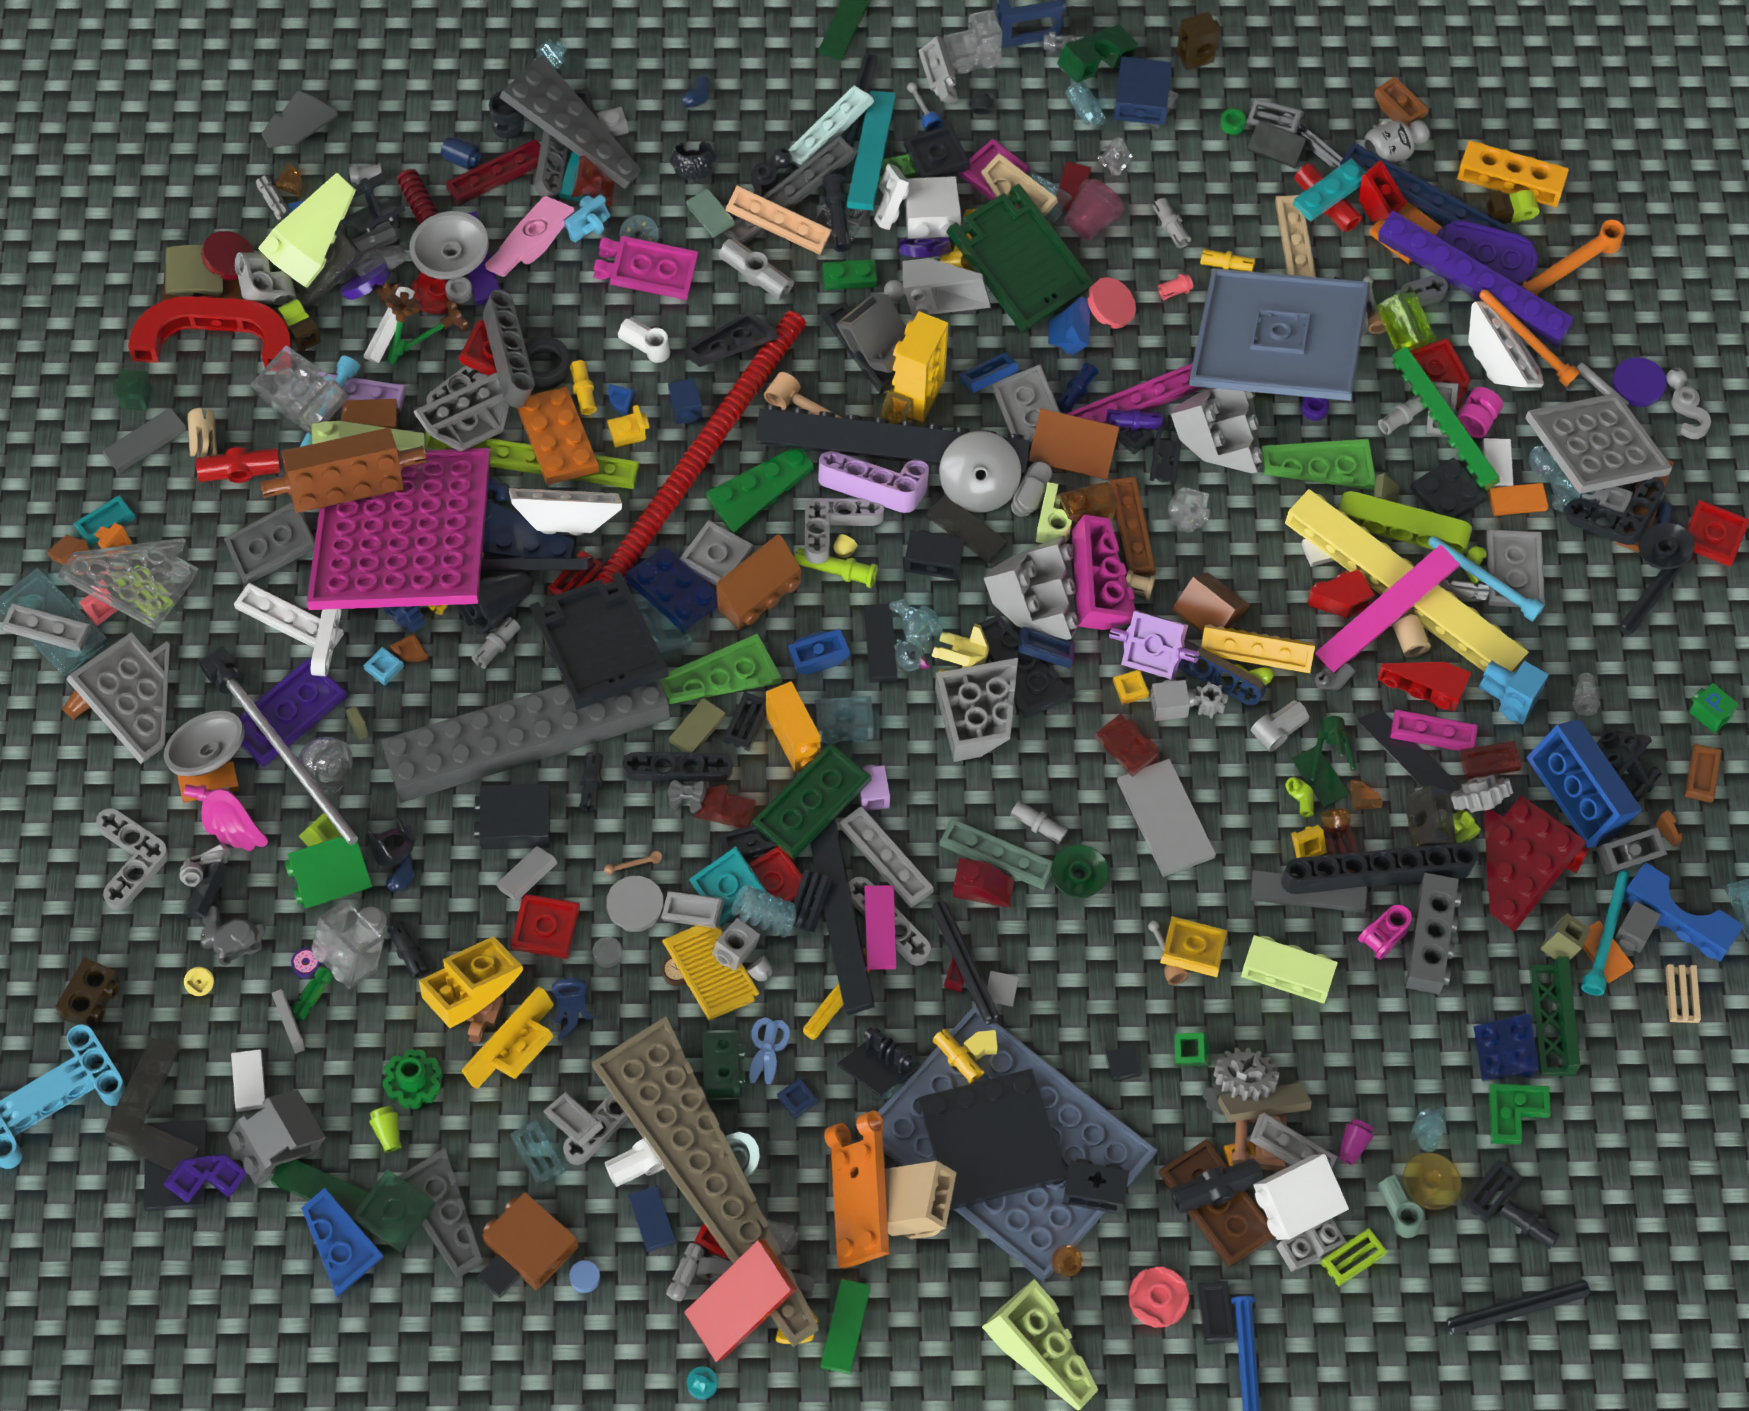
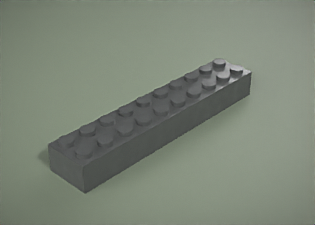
(513, 736)

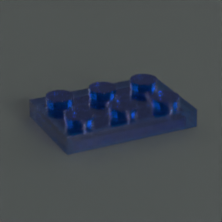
(673, 588)

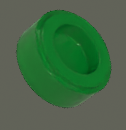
(1233, 121)

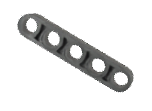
(508, 348)

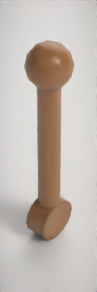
(656, 857)

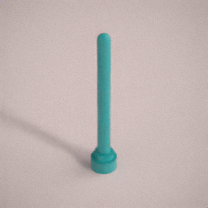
(1594, 982)

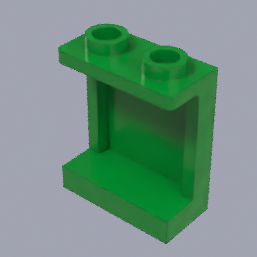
(327, 871)

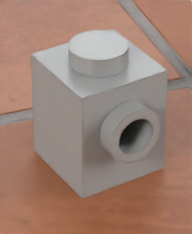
(1171, 700)

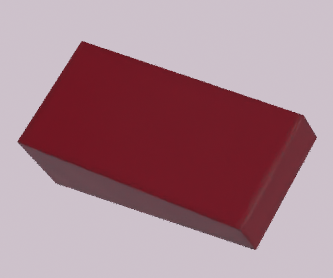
(954, 978)

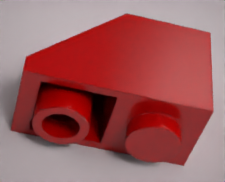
(1342, 596)

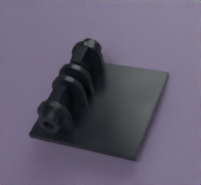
(879, 1062)

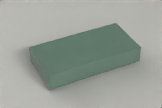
(710, 213)

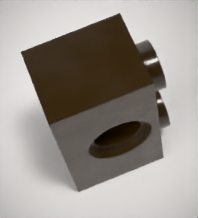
(1198, 40)

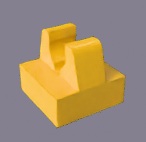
(1309, 842)

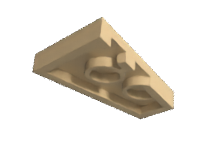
(1003, 175)

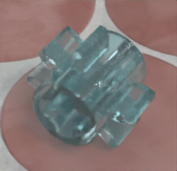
(552, 52)

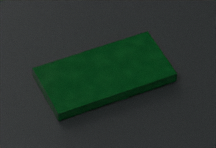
(811, 800)

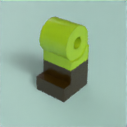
(1512, 206)
(299, 325)

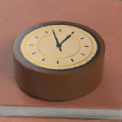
(671, 973)

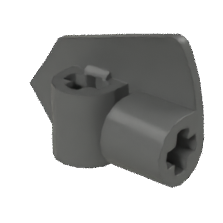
(297, 121)

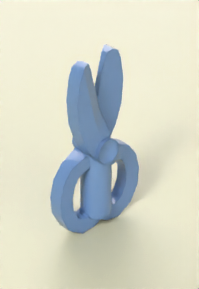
(766, 1055)

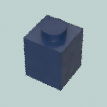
(685, 401)

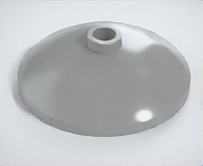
(449, 235)
(980, 452)
(204, 743)

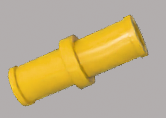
(1227, 260)
(583, 387)
(958, 1056)

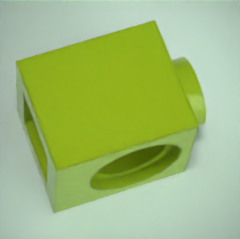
(319, 831)

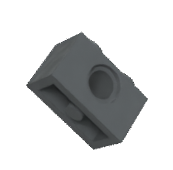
(1631, 851)

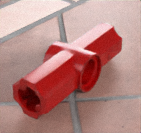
(1342, 212)
(238, 465)

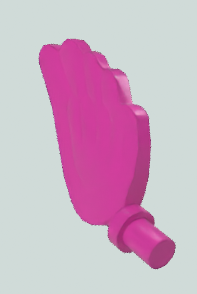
(227, 818)

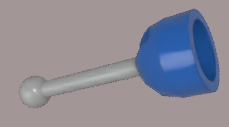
(929, 116)

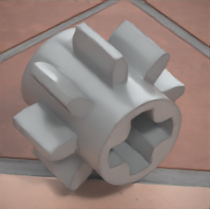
(1217, 701)

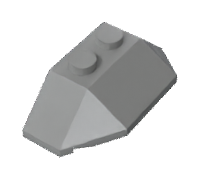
(466, 414)

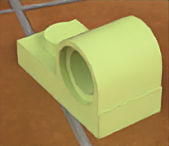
(1051, 516)

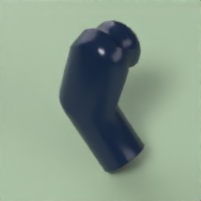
(698, 95)
(500, 487)
(1665, 514)
(402, 877)

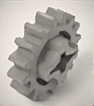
(1481, 793)
(1246, 1074)

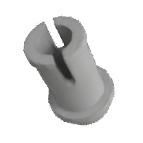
(361, 172)

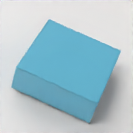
(383, 665)

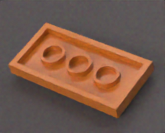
(557, 436)

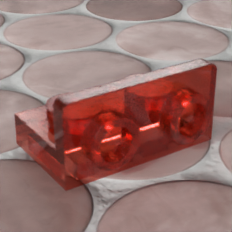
(1127, 745)

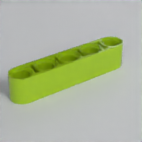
(1405, 522)

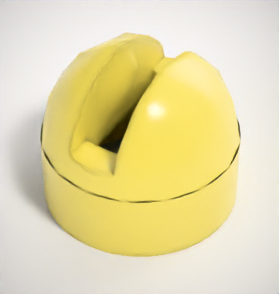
(844, 546)

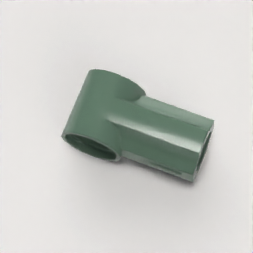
(1400, 1205)

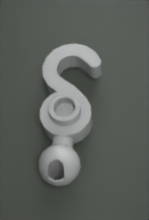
(1685, 402)

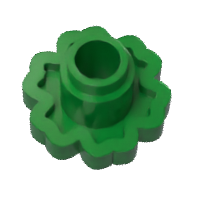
(412, 1079)

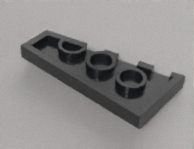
(1036, 685)

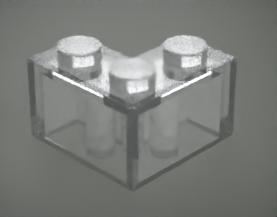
(976, 47)

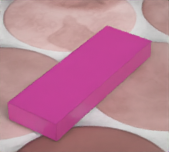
(1433, 731)
(880, 927)

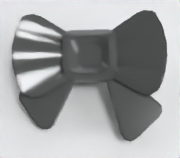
(695, 793)

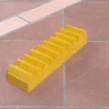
(1258, 648)

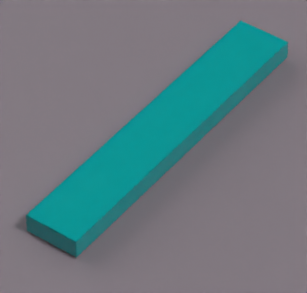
(871, 151)

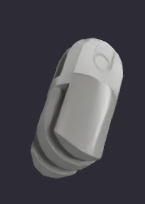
(1031, 489)

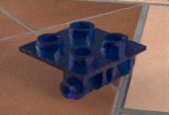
(1506, 1048)

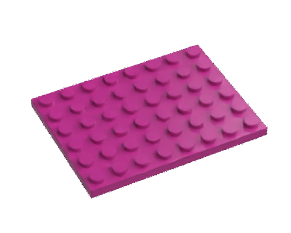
(406, 543)

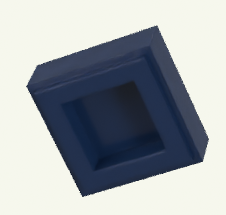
(797, 1098)

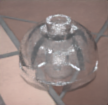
(327, 762)

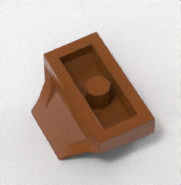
(1400, 102)

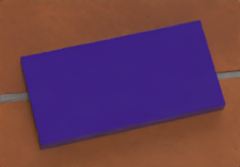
(291, 710)

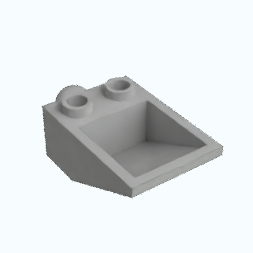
(938, 287)

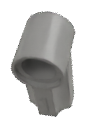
(1274, 729)

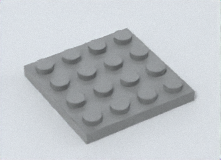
(1598, 443)

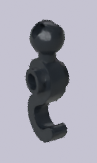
(765, 175)

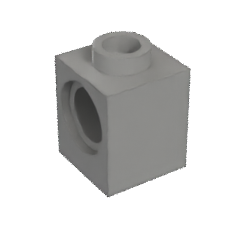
(740, 935)

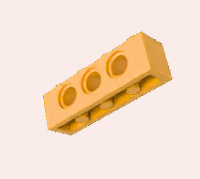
(1512, 172)

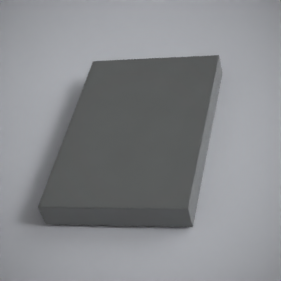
(270, 543)

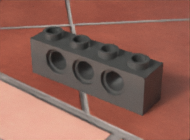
(1421, 973)

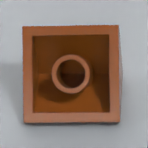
(1209, 602)

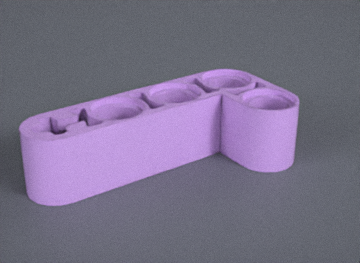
(870, 482)

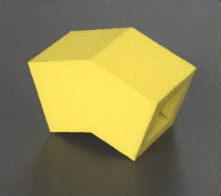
(981, 1044)

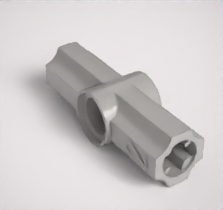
(766, 276)

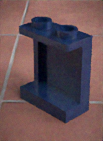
(1143, 90)

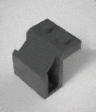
(874, 331)
(275, 1135)

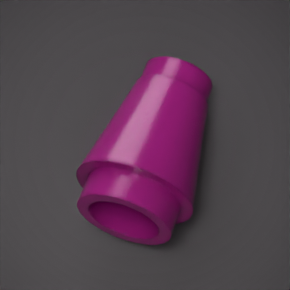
(1354, 1141)

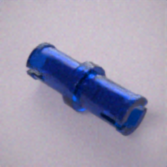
(1077, 387)

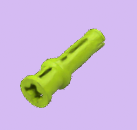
(848, 569)

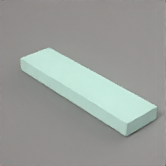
(830, 125)

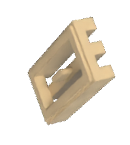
(1682, 971)

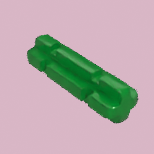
(311, 993)

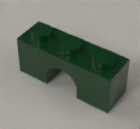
(1083, 56)

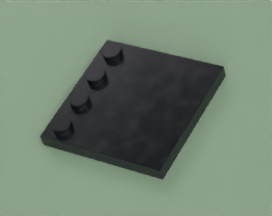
(992, 1138)

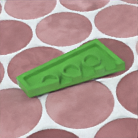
(1327, 462)
(726, 671)

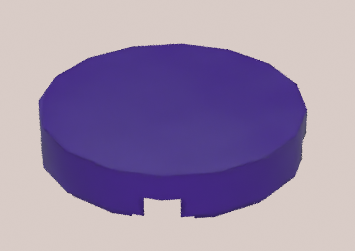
(924, 247)
(360, 286)
(1639, 381)

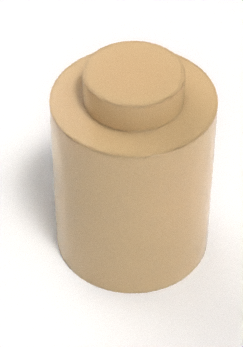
(1411, 635)

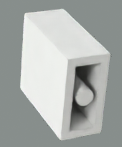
(931, 207)
(1300, 1197)

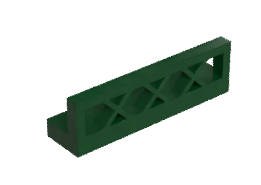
(1565, 1015)

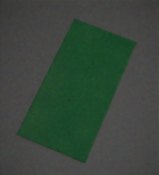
(1327, 784)

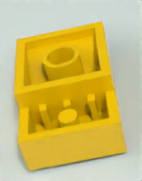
(470, 981)

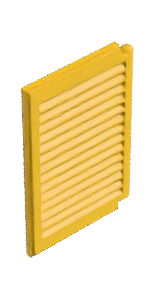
(713, 985)

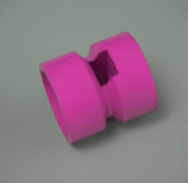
(1480, 411)

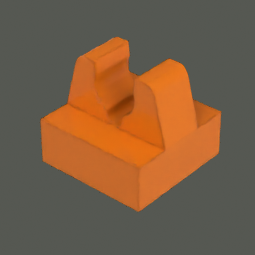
(112, 536)

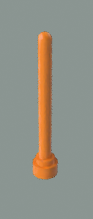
(1565, 372)

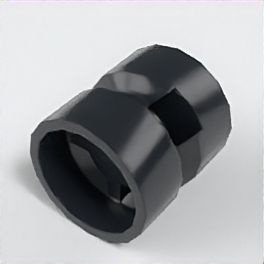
(505, 120)

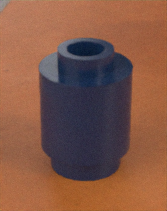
(461, 152)

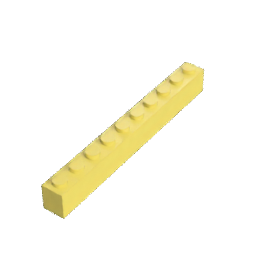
(1438, 611)

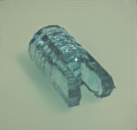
(1085, 104)

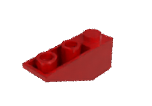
(1430, 681)

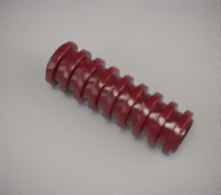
(416, 195)

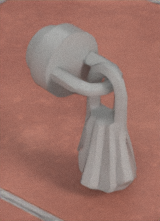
(192, 873)

